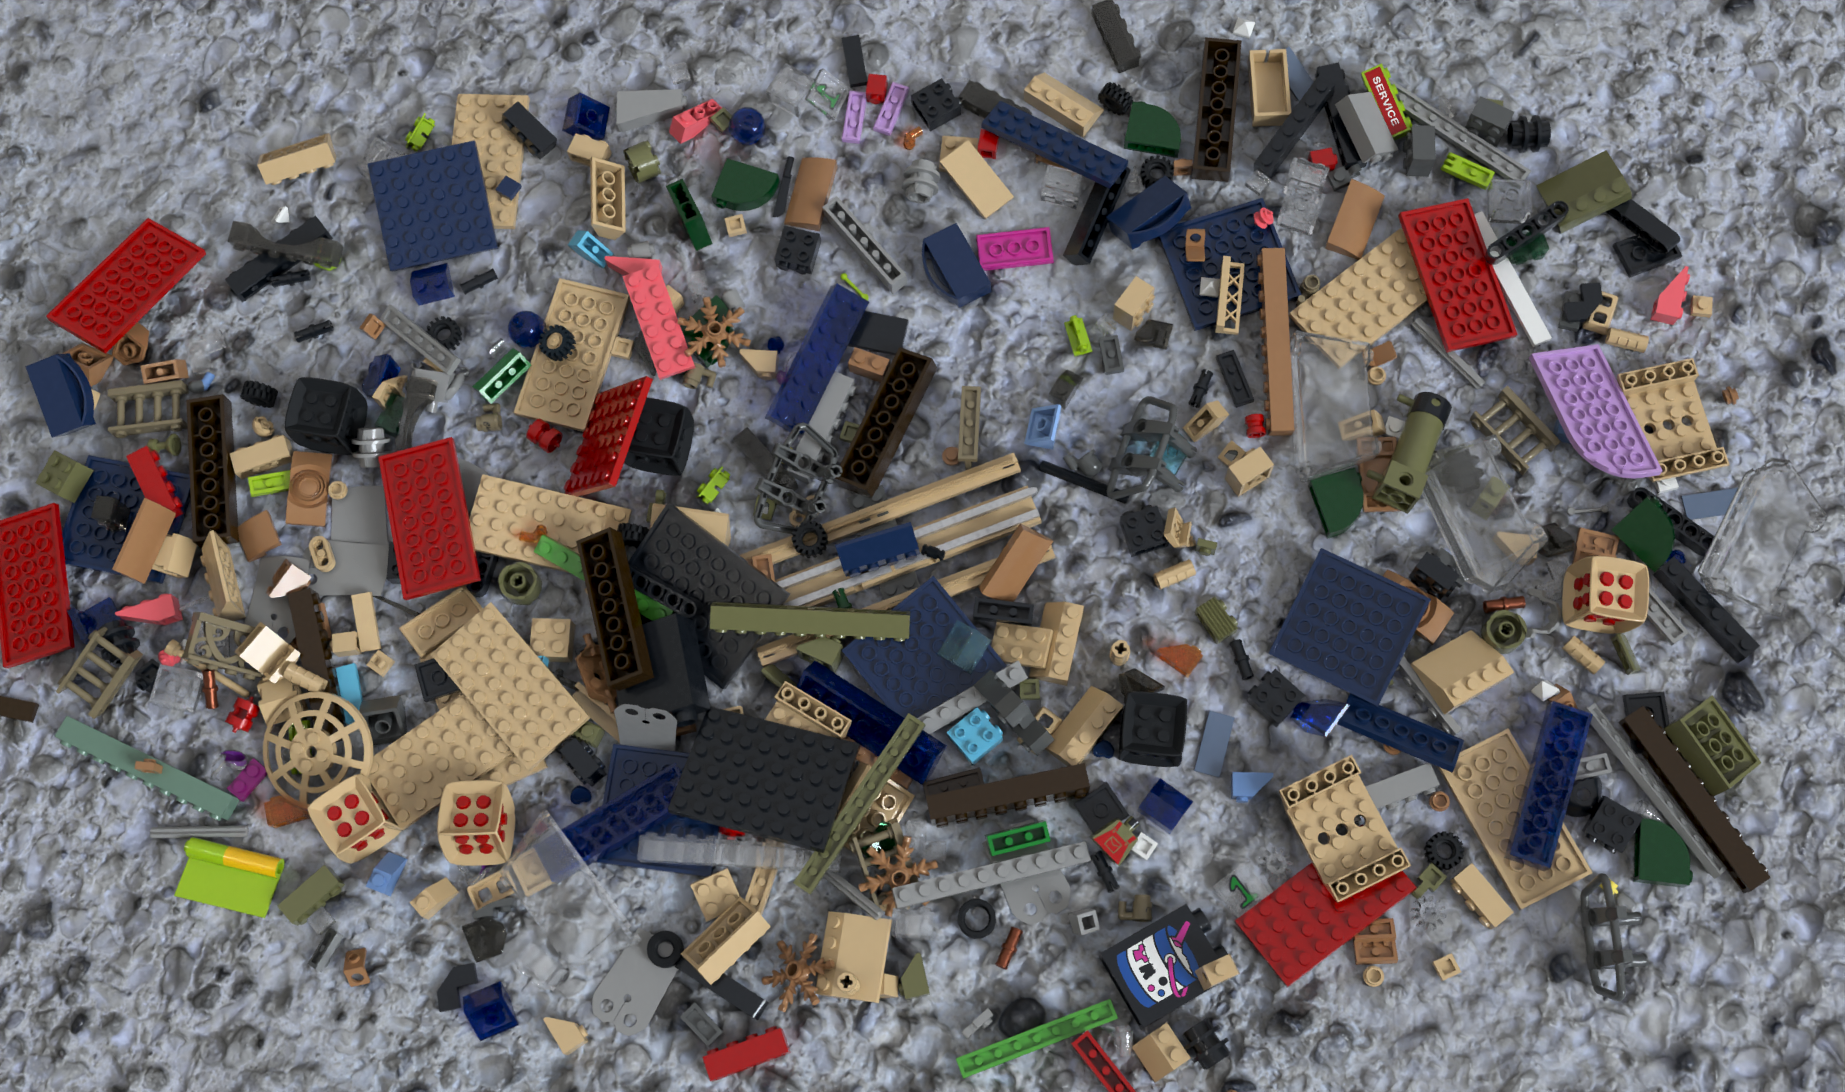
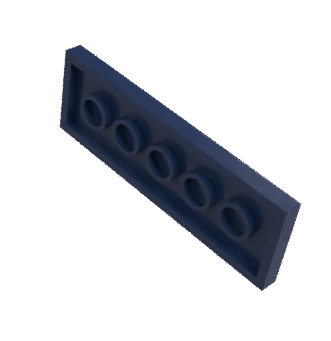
(1402, 733)

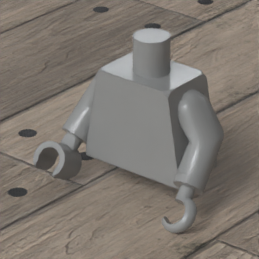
(446, 386)

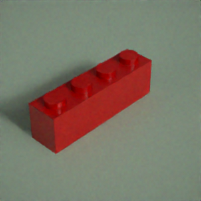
(153, 479)
(746, 1054)
(1100, 1064)

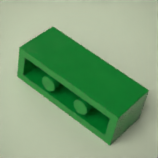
(502, 375)
(1017, 838)

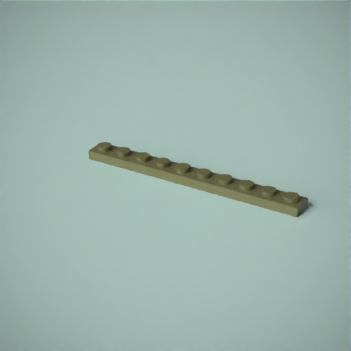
(860, 802)

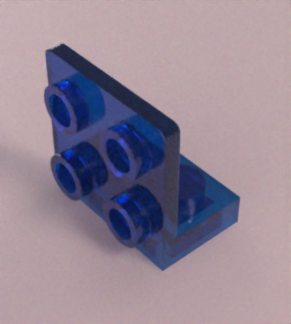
(93, 618)

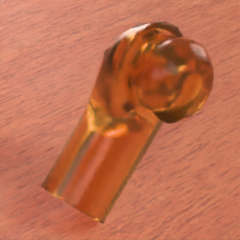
(909, 138)
(535, 536)

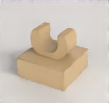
(380, 663)

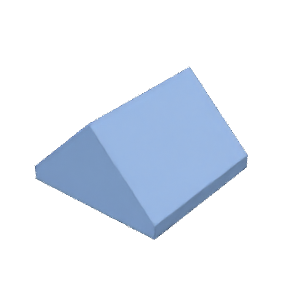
(1043, 426)

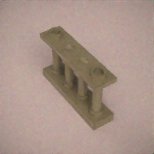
(139, 394)
(1522, 413)
(118, 675)
(893, 831)

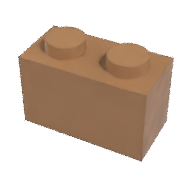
(868, 364)
(164, 371)

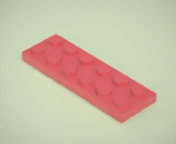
(658, 321)

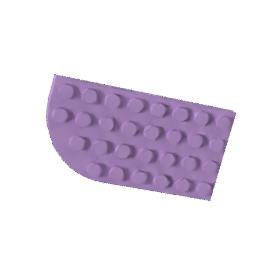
(1595, 411)

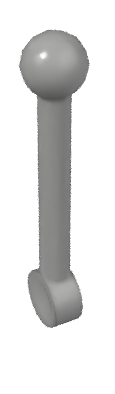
(1571, 511)

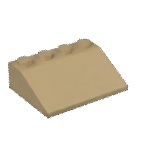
(221, 578)
(1461, 670)
(889, 804)
(858, 947)

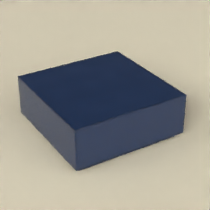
(508, 188)

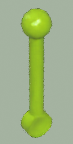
(843, 276)

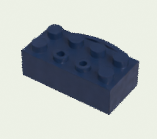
(1149, 213)
(954, 266)
(62, 394)

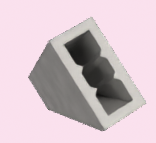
(647, 107)

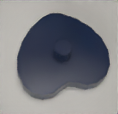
(1103, 749)
(580, 794)

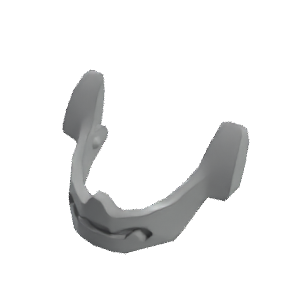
(1554, 618)

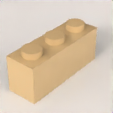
(262, 456)
(1481, 897)

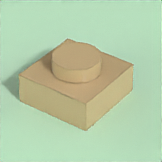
(735, 225)
(1701, 306)
(622, 348)
(1446, 967)

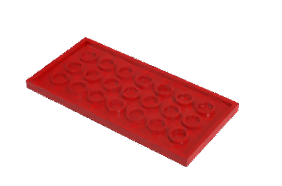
(1456, 276)
(126, 285)
(429, 518)
(33, 587)
(1305, 924)

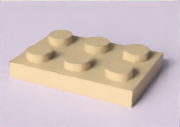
(1022, 643)

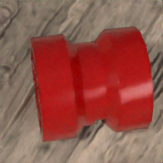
(1255, 426)

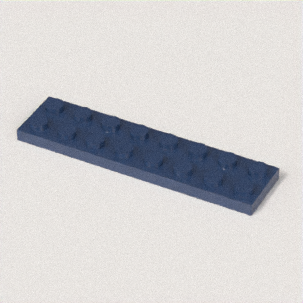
(1054, 144)

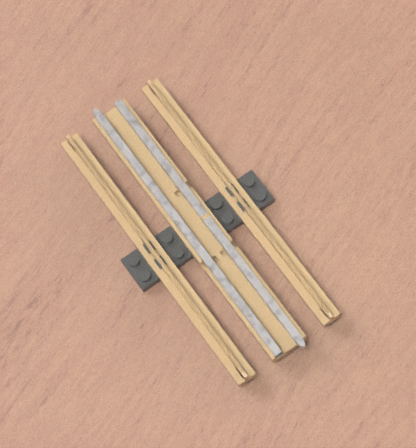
(951, 533)

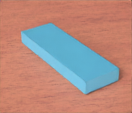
(349, 687)

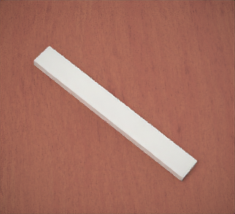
(1514, 290)

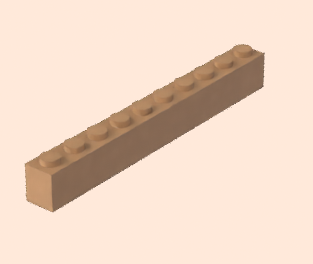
(1276, 342)

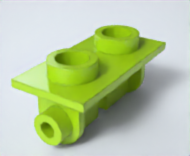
(415, 138)
(1078, 336)
(707, 490)

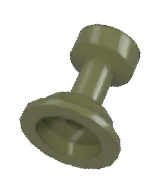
(172, 444)

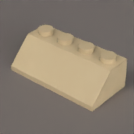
(1062, 103)
(297, 159)
(607, 198)
(714, 522)
(1065, 621)
(1084, 726)
(725, 940)

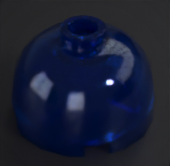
(747, 125)
(526, 329)

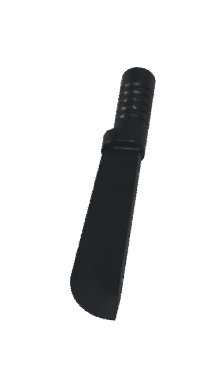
(784, 188)

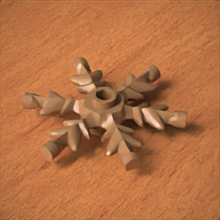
(718, 328)
(891, 870)
(798, 972)

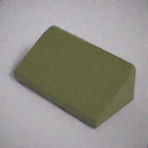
(1625, 653)
(776, 676)

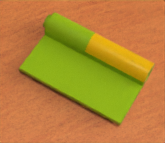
(229, 877)

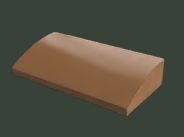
(811, 193)
(1355, 220)
(144, 541)
(1015, 564)

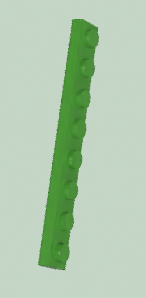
(570, 561)
(1036, 1038)

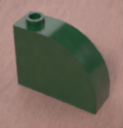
(1152, 131)
(744, 186)
(689, 214)
(706, 354)
(1337, 500)
(1648, 532)
(1660, 855)

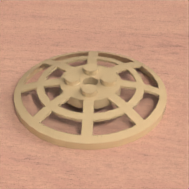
(321, 740)

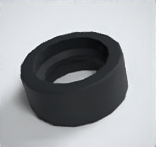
(976, 903)

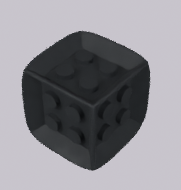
(325, 415)
(661, 438)
(1153, 729)

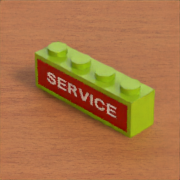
(1377, 82)

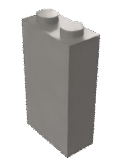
(1366, 127)

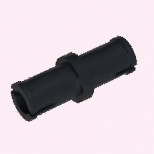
(290, 278)
(479, 281)
(313, 331)
(1200, 388)
(1241, 659)
(1105, 871)

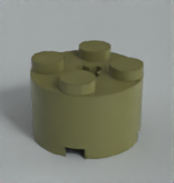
(642, 162)
(520, 573)
(1504, 621)

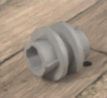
(921, 181)
(371, 446)

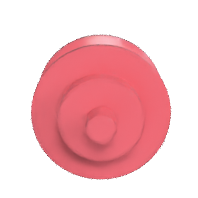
(1263, 218)
(168, 660)

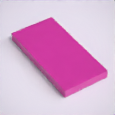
(1015, 249)

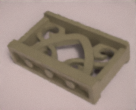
(210, 624)

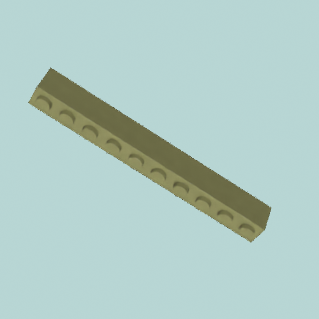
(810, 620)

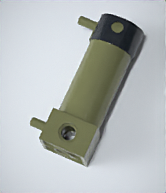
(1406, 473)

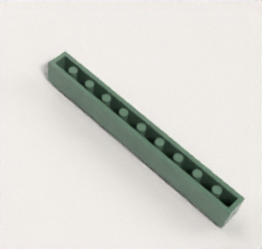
(124, 757)

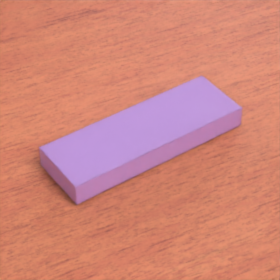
(891, 109)
(854, 117)

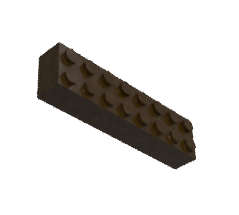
(1216, 109)
(886, 422)
(212, 469)
(614, 609)
(1008, 794)

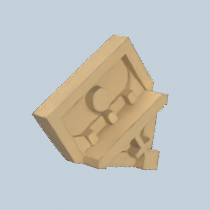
(384, 390)
(1177, 531)

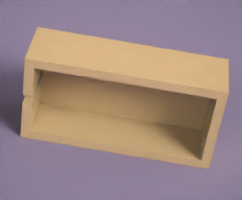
(1268, 87)

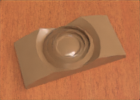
(1377, 465)
(308, 489)
(1435, 616)

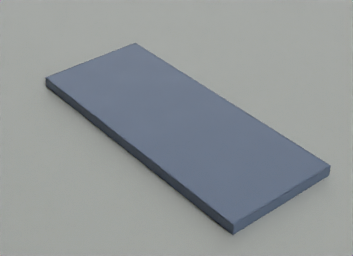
(1298, 77)
(1708, 503)
(1214, 744)

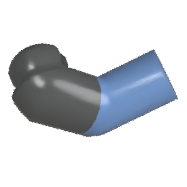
(201, 385)

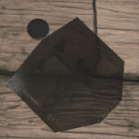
(1154, 334)
(1558, 541)
(1137, 681)
(485, 938)

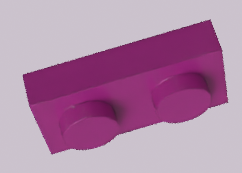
(247, 780)

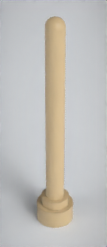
(174, 649)

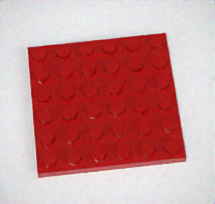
(607, 438)

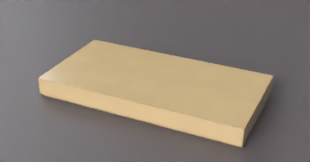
(976, 179)
(440, 621)

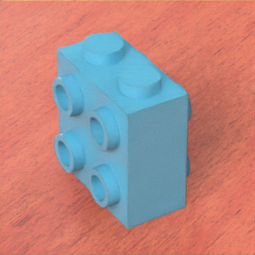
(975, 735)

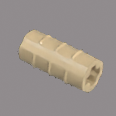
(1626, 340)
(1174, 574)
(1583, 654)
(1119, 659)
(305, 678)
(846, 977)

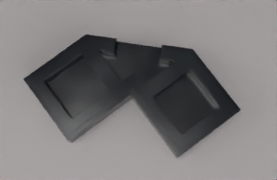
(1591, 298)
(448, 993)

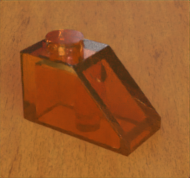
(1181, 658)
(283, 812)

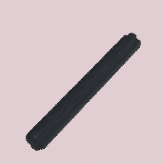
(1077, 479)

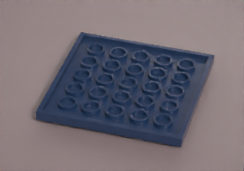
(432, 206)
(1226, 234)
(92, 545)
(1349, 627)
(910, 672)
(629, 768)

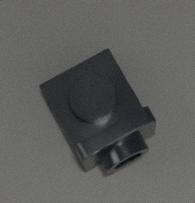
(146, 676)

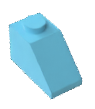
(589, 248)

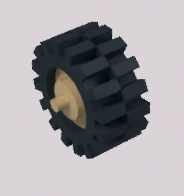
(557, 343)

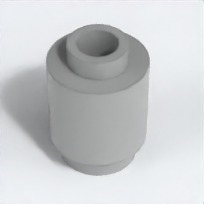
(641, 250)
(732, 300)

